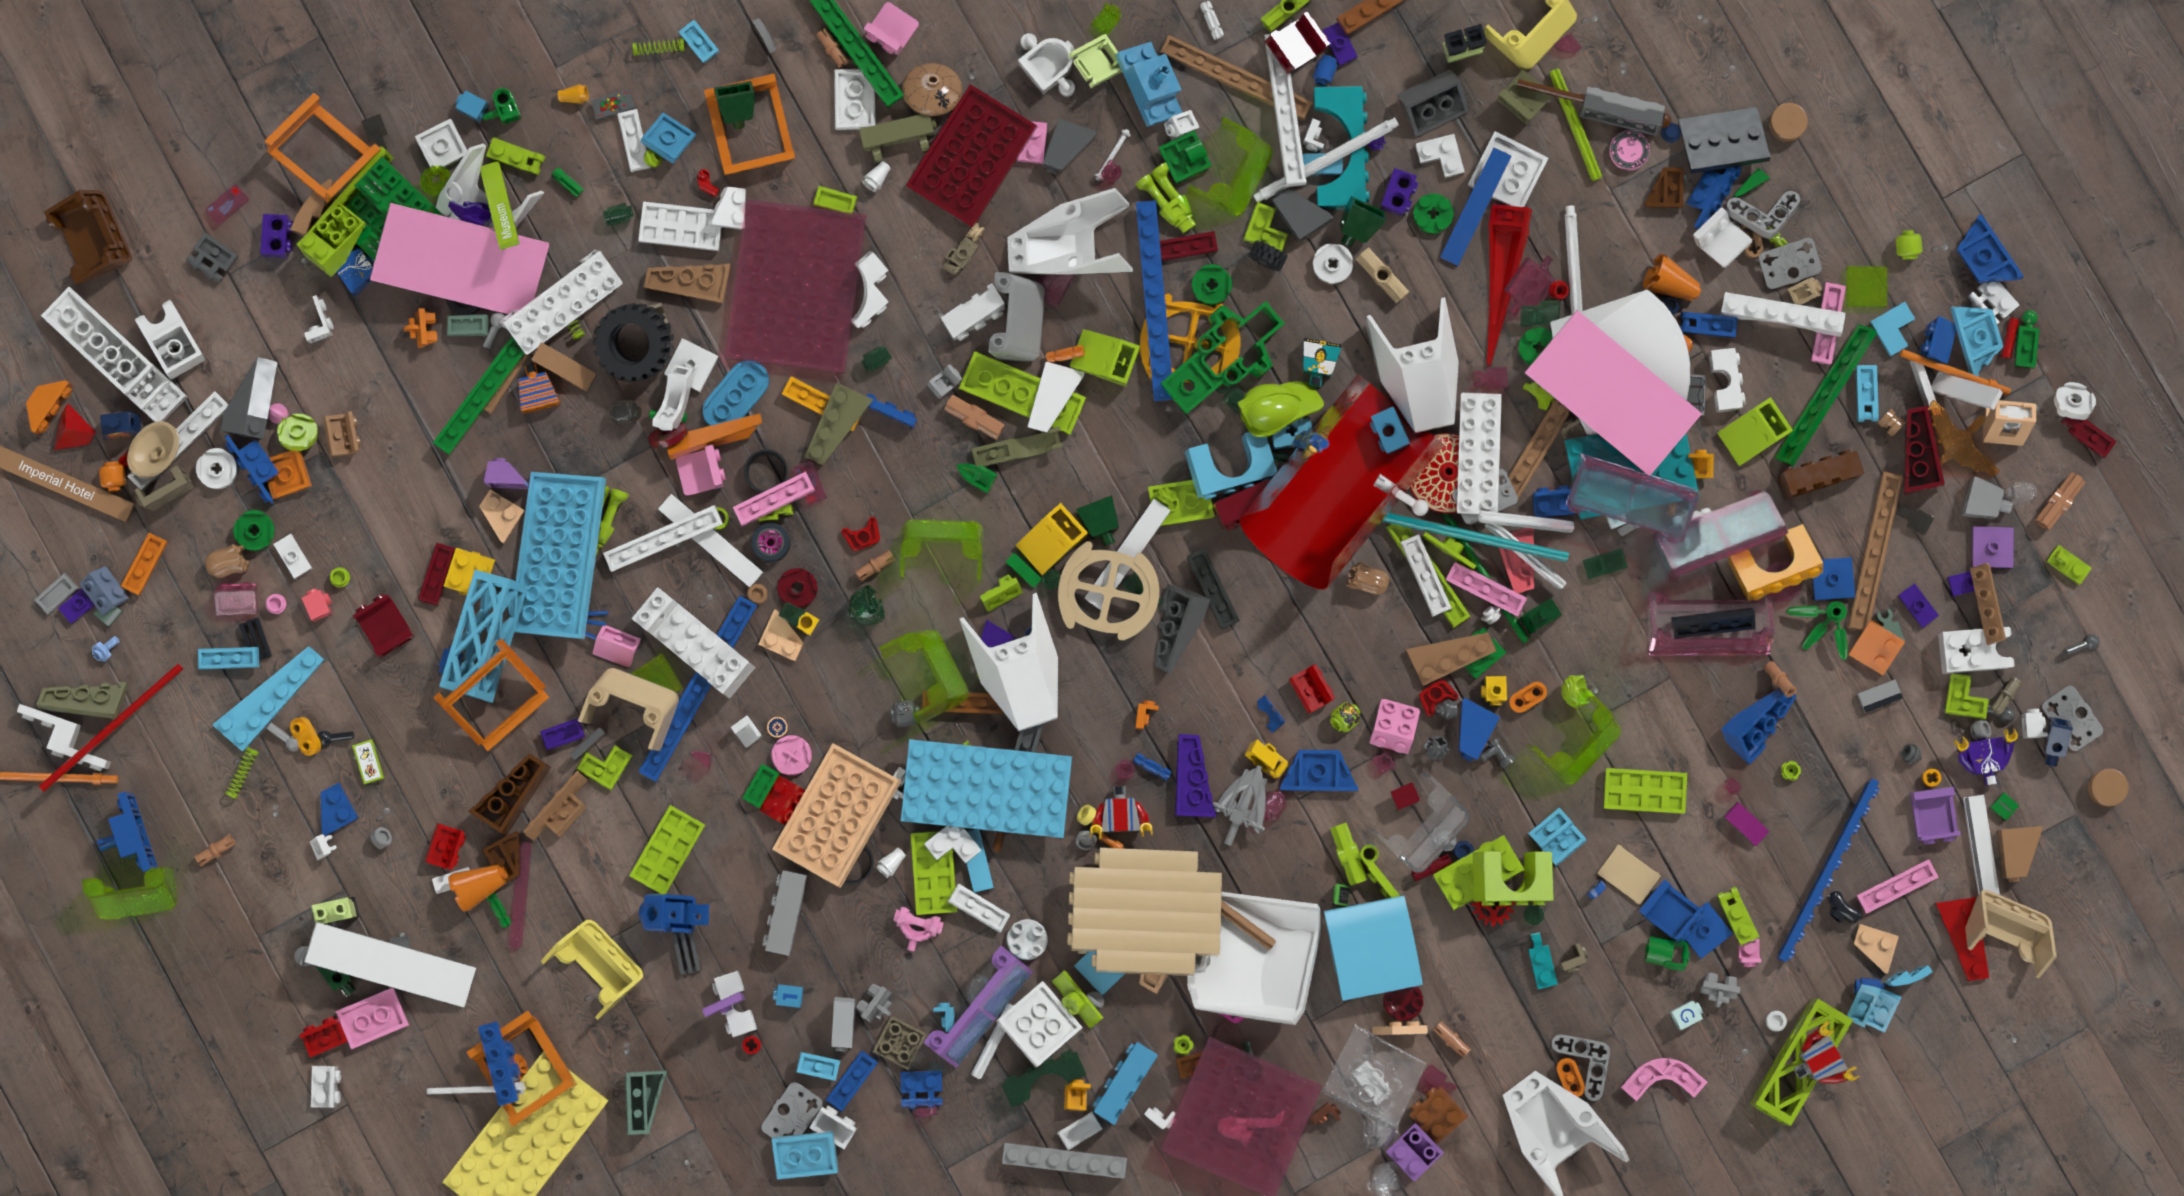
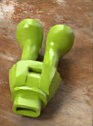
(1178, 209)
(606, 529)

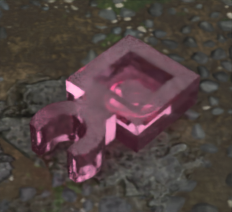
(1494, 378)
(1434, 1078)

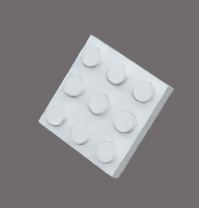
(1519, 174)
(1039, 1024)

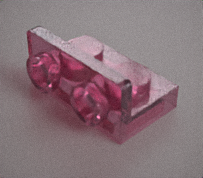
(236, 599)

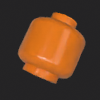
(112, 476)

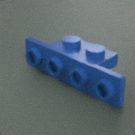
(1711, 193)
(257, 463)
(500, 1063)

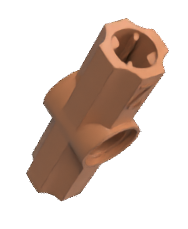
(974, 417)
(2060, 501)

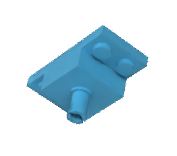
(1150, 82)

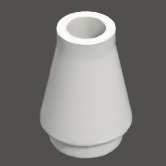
(876, 177)
(890, 863)

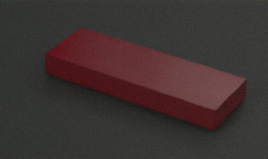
(1188, 246)
(436, 574)

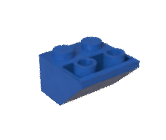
(1939, 340)

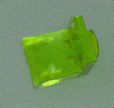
(1107, 19)

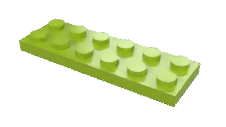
(1014, 390)

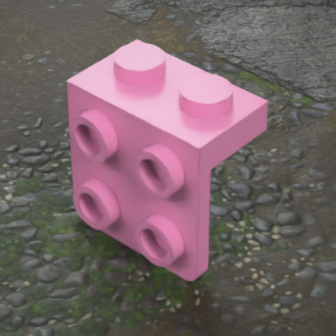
(891, 28)
(700, 471)
(1395, 726)

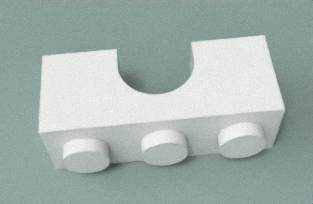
(1727, 362)
(738, 1022)

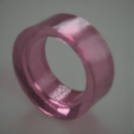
(923, 1112)

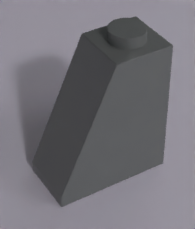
(1066, 146)
(1300, 214)

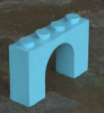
(1210, 481)

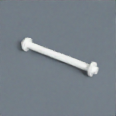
(1125, 133)

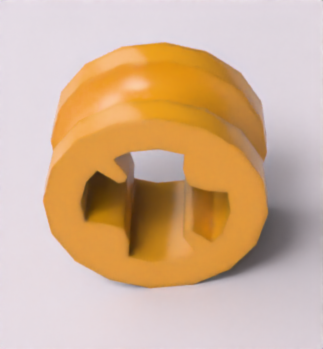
(1931, 771)

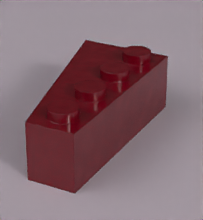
(1921, 456)

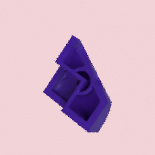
(471, 212)

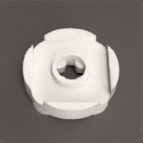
(1344, 264)
(2067, 408)
(210, 459)

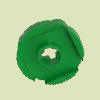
(1427, 203)
(1203, 276)
(1531, 338)
(262, 539)

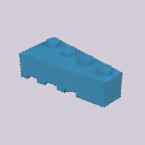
(1124, 1083)

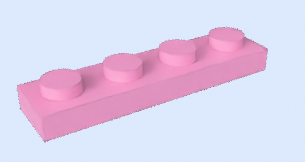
(1824, 344)
(773, 499)
(1486, 589)
(1897, 886)

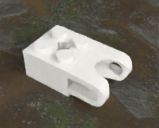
(170, 335)
(1978, 654)

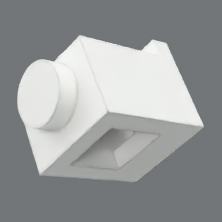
(2033, 724)

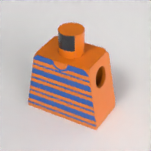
(536, 391)

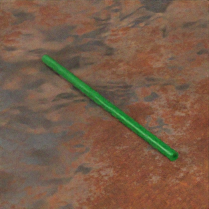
(1481, 570)

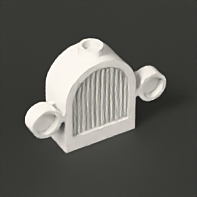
(1047, 63)

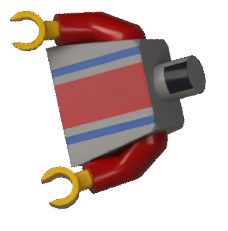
(1120, 815)
(1823, 1059)

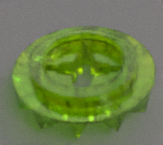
(427, 184)

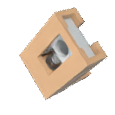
(2009, 423)

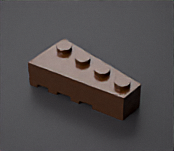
(1820, 474)
(511, 795)

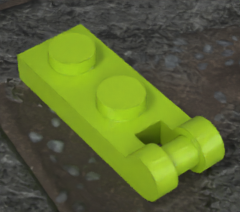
(515, 156)
(1738, 917)

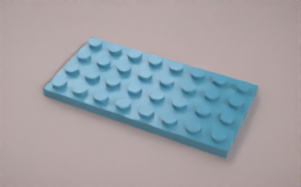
(559, 553)
(986, 788)

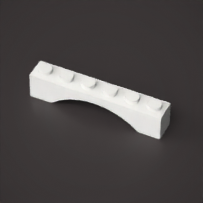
(1801, 316)

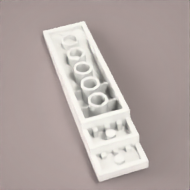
(114, 356)
(390, 964)

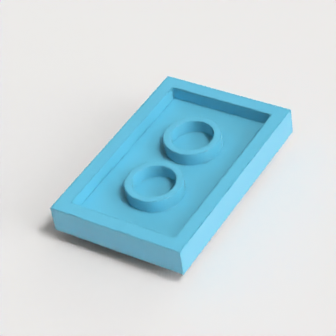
(805, 1155)

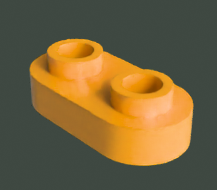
(305, 735)

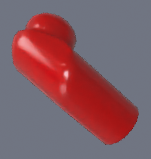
(704, 183)

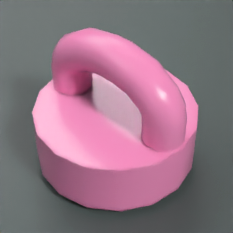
(277, 413)

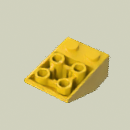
(1051, 539)

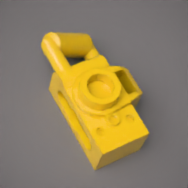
(1266, 758)

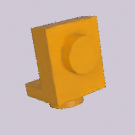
(1703, 464)
(1076, 1095)

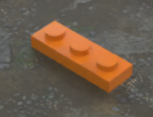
(144, 564)

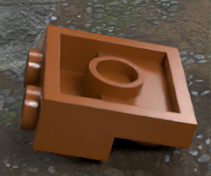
(1437, 1113)

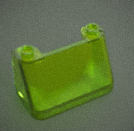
(156, 896)

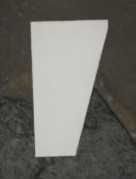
(1053, 393)

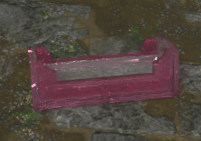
(1747, 642)

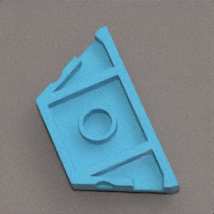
(1977, 336)

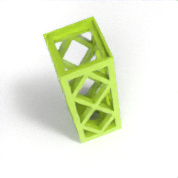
(1777, 1069)

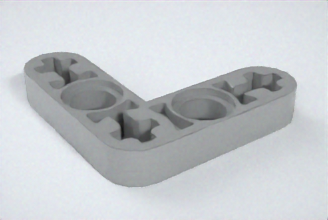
(1764, 221)
(1593, 1061)

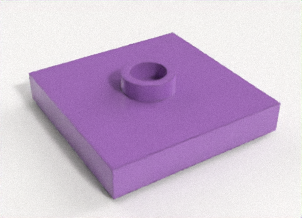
(1993, 546)
(723, 1005)

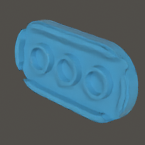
(736, 393)

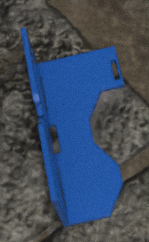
(1275, 721)

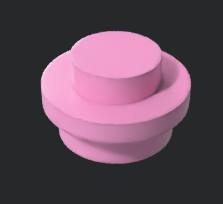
(276, 604)

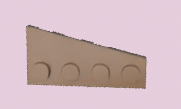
(692, 281)
(1445, 657)

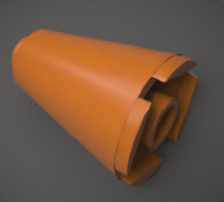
(1670, 280)
(476, 885)

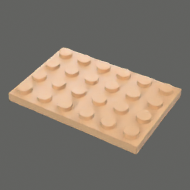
(836, 815)

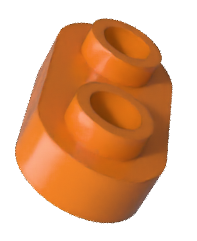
(1527, 697)
(1571, 1077)

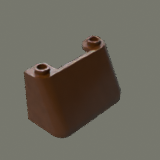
(90, 234)

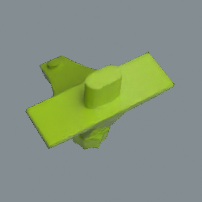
(1543, 397)

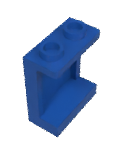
(1672, 912)

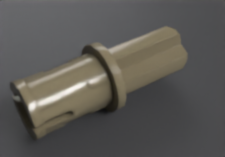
(2006, 695)

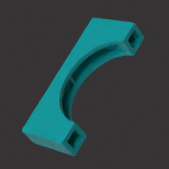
(1347, 107)

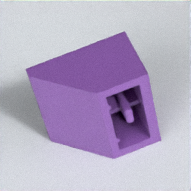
(1414, 1152)

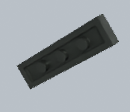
(1213, 588)

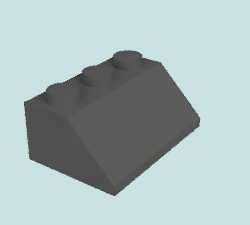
(1433, 102)

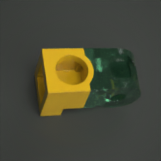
(798, 618)

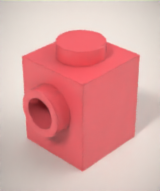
(317, 604)

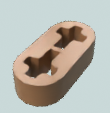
(1757, 241)

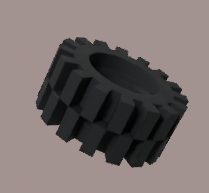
(1267, 255)

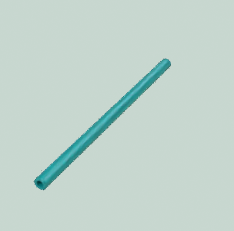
(1477, 537)

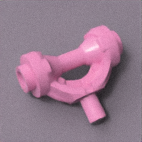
(905, 919)

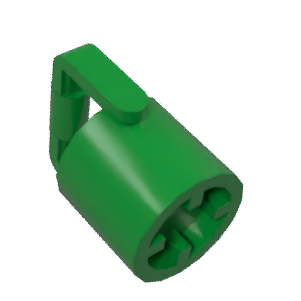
(1660, 952)

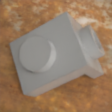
(944, 381)

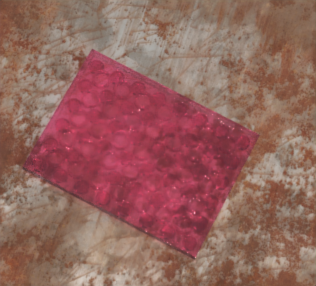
(795, 286)

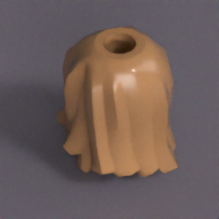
(226, 561)
(1367, 579)

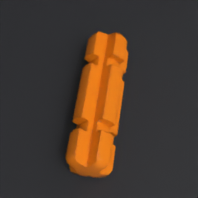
(1065, 354)

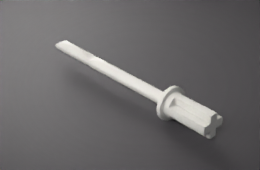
(481, 1089)

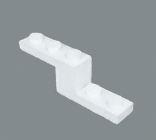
(62, 737)

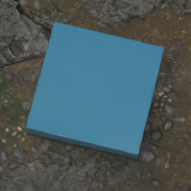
(668, 138)

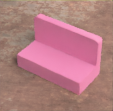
(616, 646)

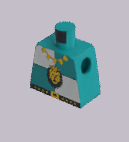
(1319, 359)

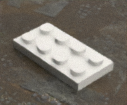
(678, 226)

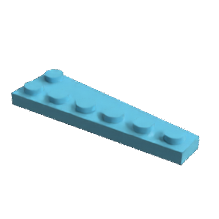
(260, 707)

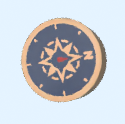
(777, 727)

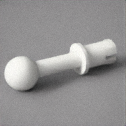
(1418, 506)

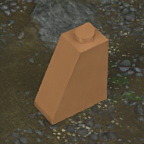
(2017, 851)

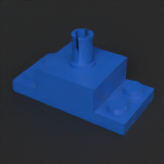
(129, 834)

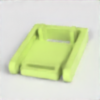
(1093, 63)

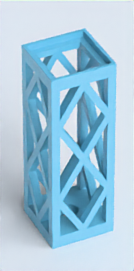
(475, 625)

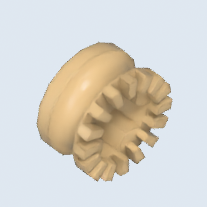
(975, 233)

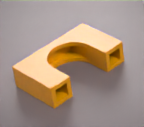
(1757, 582)

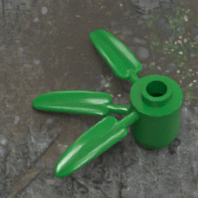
(1820, 628)

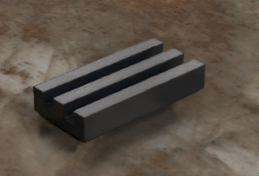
(245, 635)

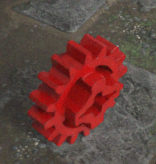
(1492, 913)

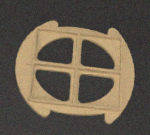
(1070, 583)

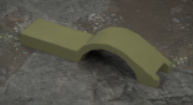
(1017, 448)

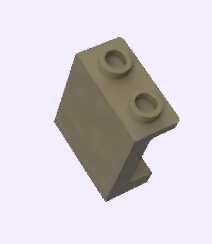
(166, 493)

